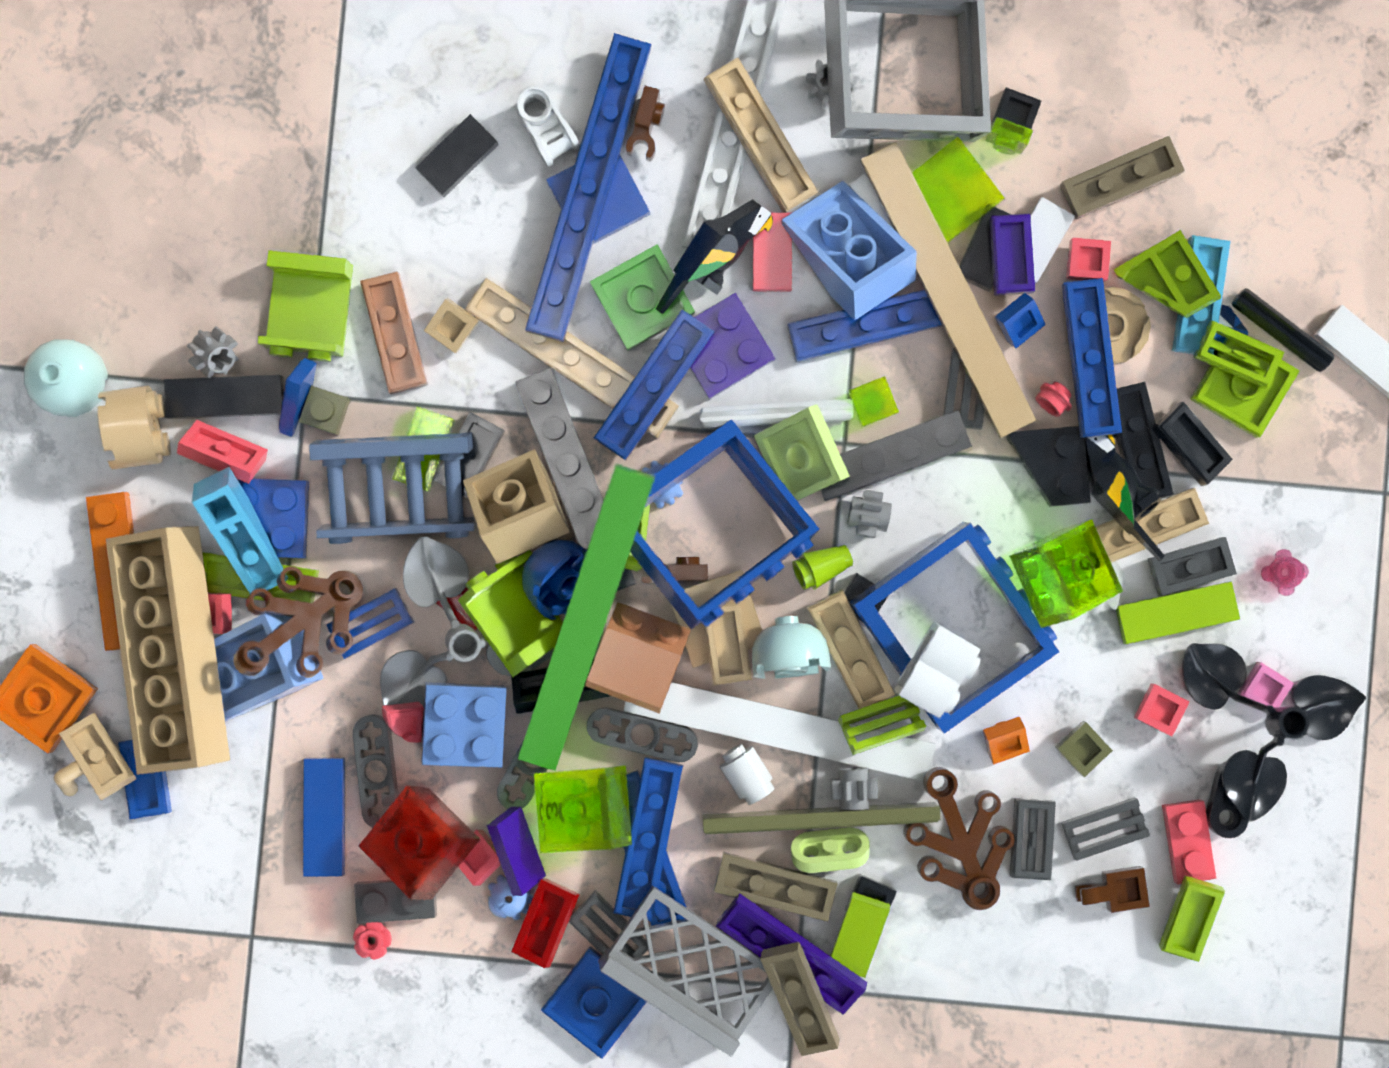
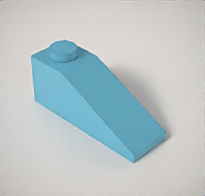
(237, 529)

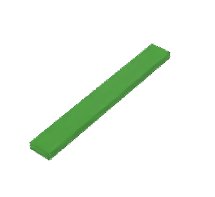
(586, 616)

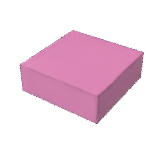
(1265, 686)

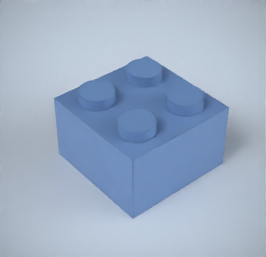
(463, 725)

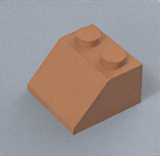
(638, 657)

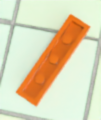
(108, 518)

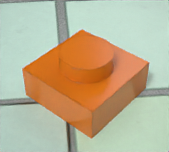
(1006, 740)

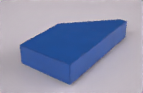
(295, 395)

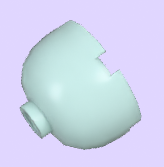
(65, 377)
(790, 649)

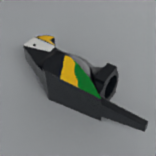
(716, 249)
(1120, 489)

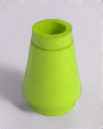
(820, 566)

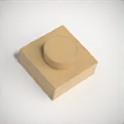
(451, 325)

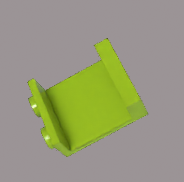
(308, 305)
(508, 618)

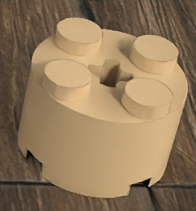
(132, 427)

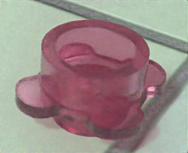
(1296, 572)

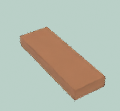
(394, 332)

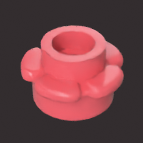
(1054, 398)
(382, 940)

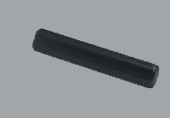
(1283, 330)

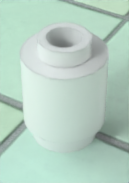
(747, 774)

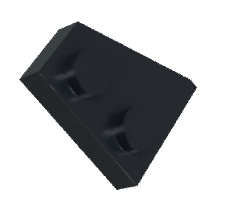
(1056, 463)

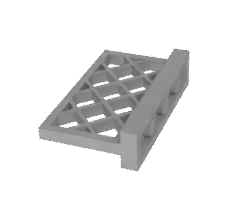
(669, 998)

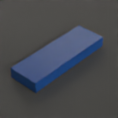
(324, 817)

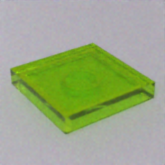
(956, 189)

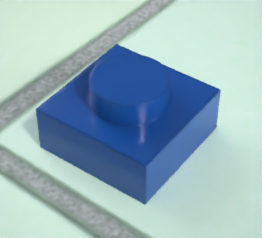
(1020, 320)

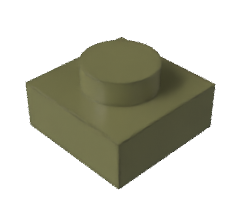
(324, 410)
(1083, 749)

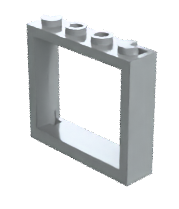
(973, 72)

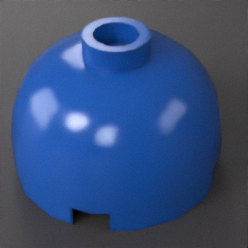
(552, 576)

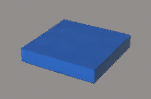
(623, 203)
(592, 1005)

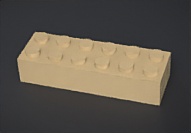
(167, 649)

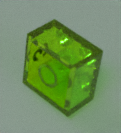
(1066, 573)
(582, 809)

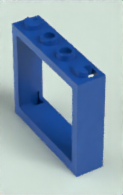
(772, 490)
(1000, 574)

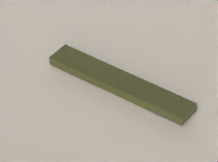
(820, 818)

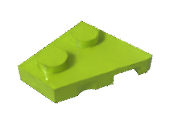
(1171, 276)

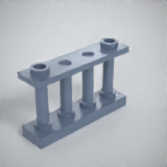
(411, 451)

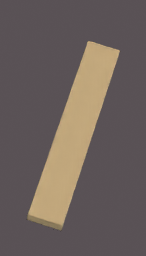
(569, 358)

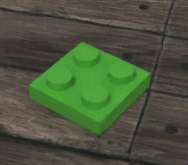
(632, 294)

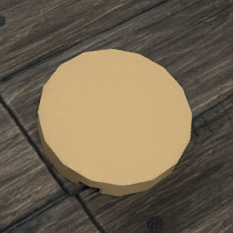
(1127, 324)

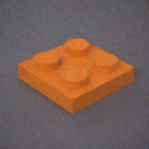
(43, 697)

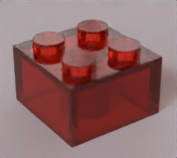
(419, 843)

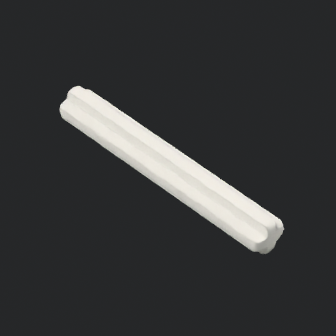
(772, 413)

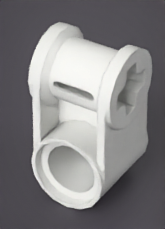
(548, 131)

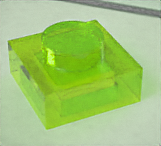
(1008, 136)
(873, 401)

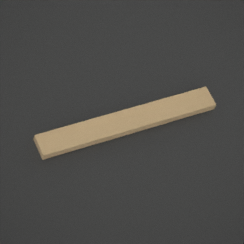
(948, 291)

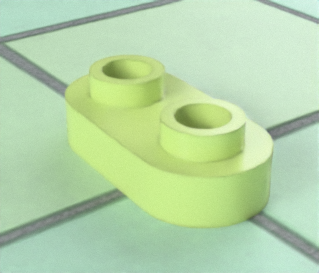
(830, 849)

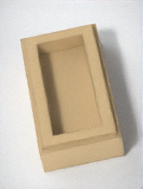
(728, 647)

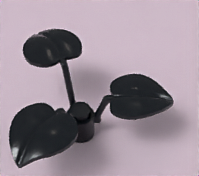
(1321, 712)

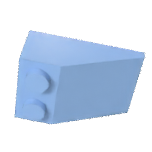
(851, 249)
(275, 681)

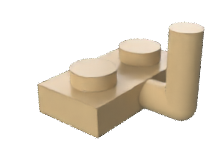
(95, 758)

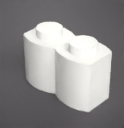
(938, 670)

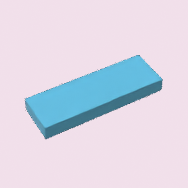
(1214, 258)

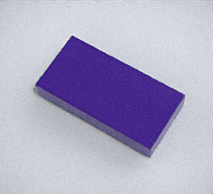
(1012, 254)
(516, 850)

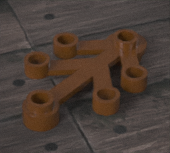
(305, 617)
(963, 843)

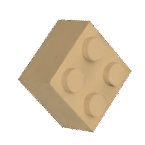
(515, 506)

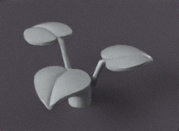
(430, 576)

